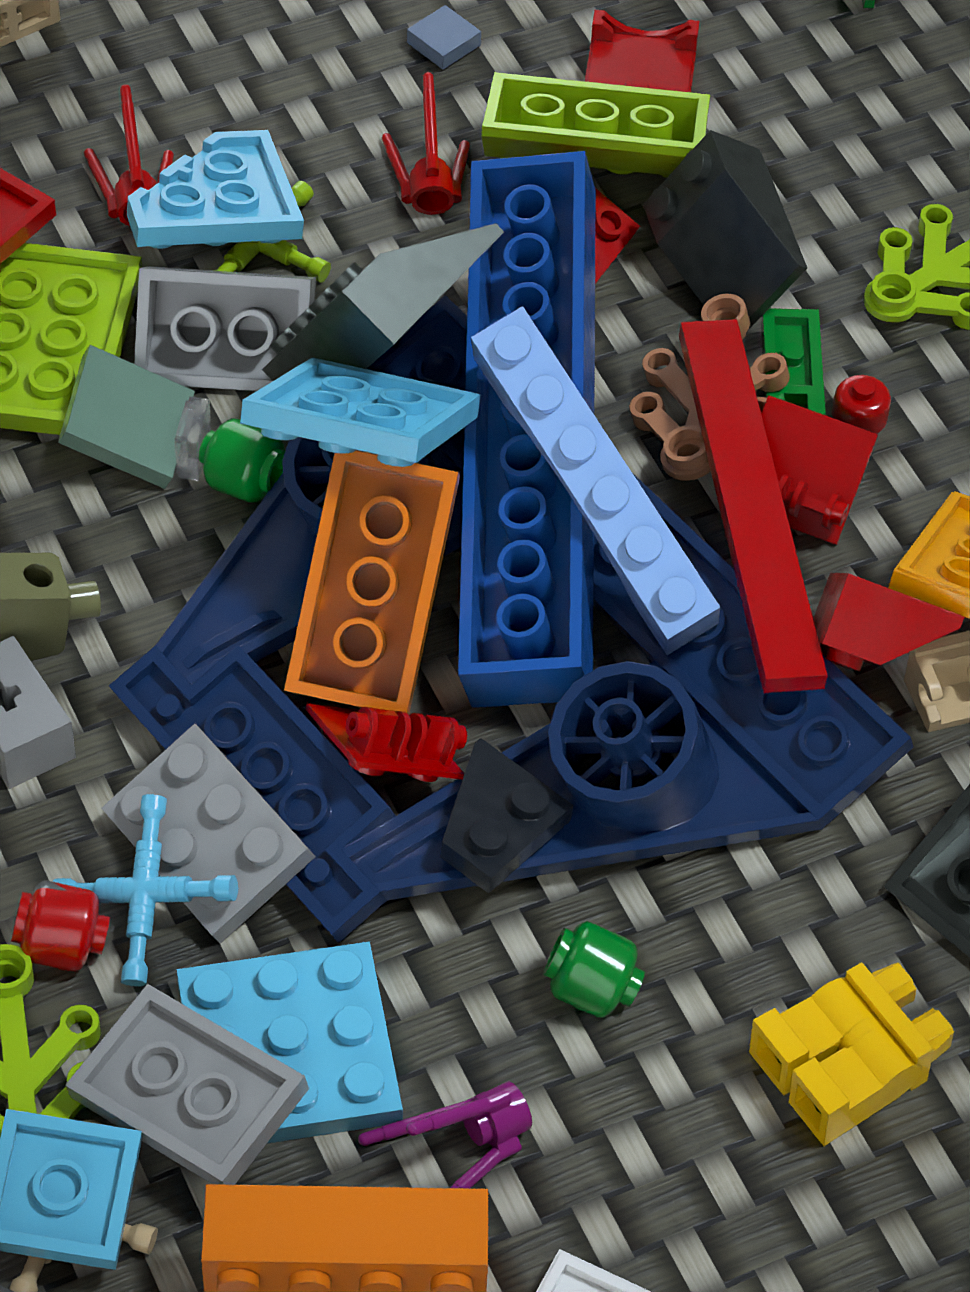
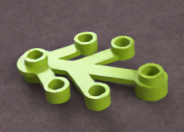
(898, 296)
(25, 1076)

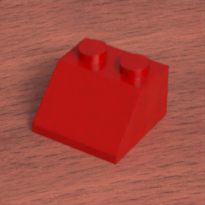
(874, 623)

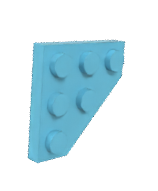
(219, 196)

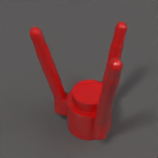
(135, 176)
(431, 183)

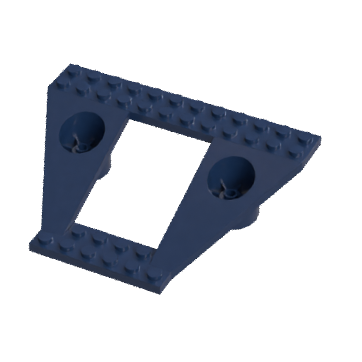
(745, 758)

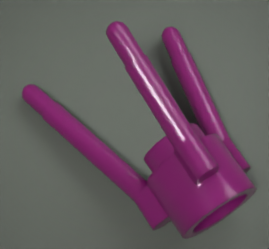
(488, 1117)

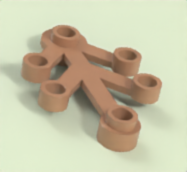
(683, 446)

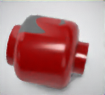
(60, 925)

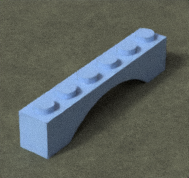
(597, 479)

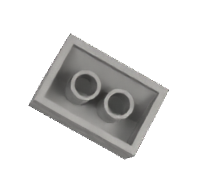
(214, 324)

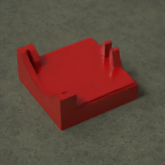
(642, 57)

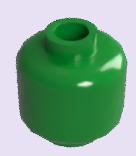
(241, 460)
(593, 969)

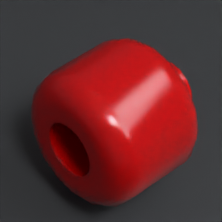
(862, 403)

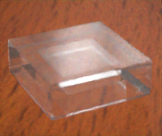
(190, 433)

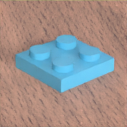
(65, 1187)

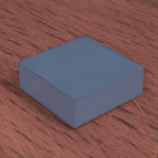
(444, 37)

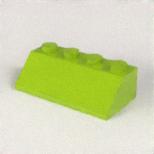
(614, 124)

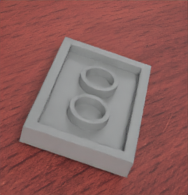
(212, 829)
(187, 1087)

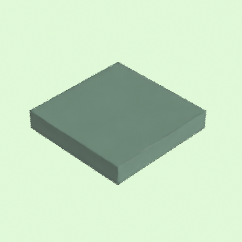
(125, 416)

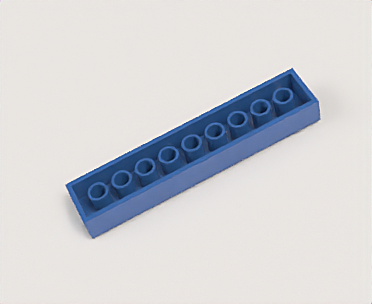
(522, 534)

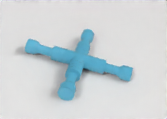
(147, 888)

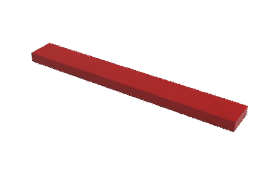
(752, 508)

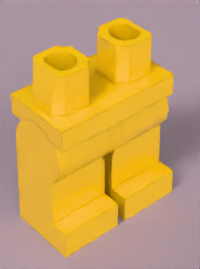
(849, 1048)

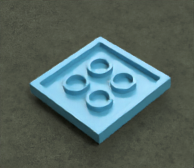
(360, 411)
(318, 1017)

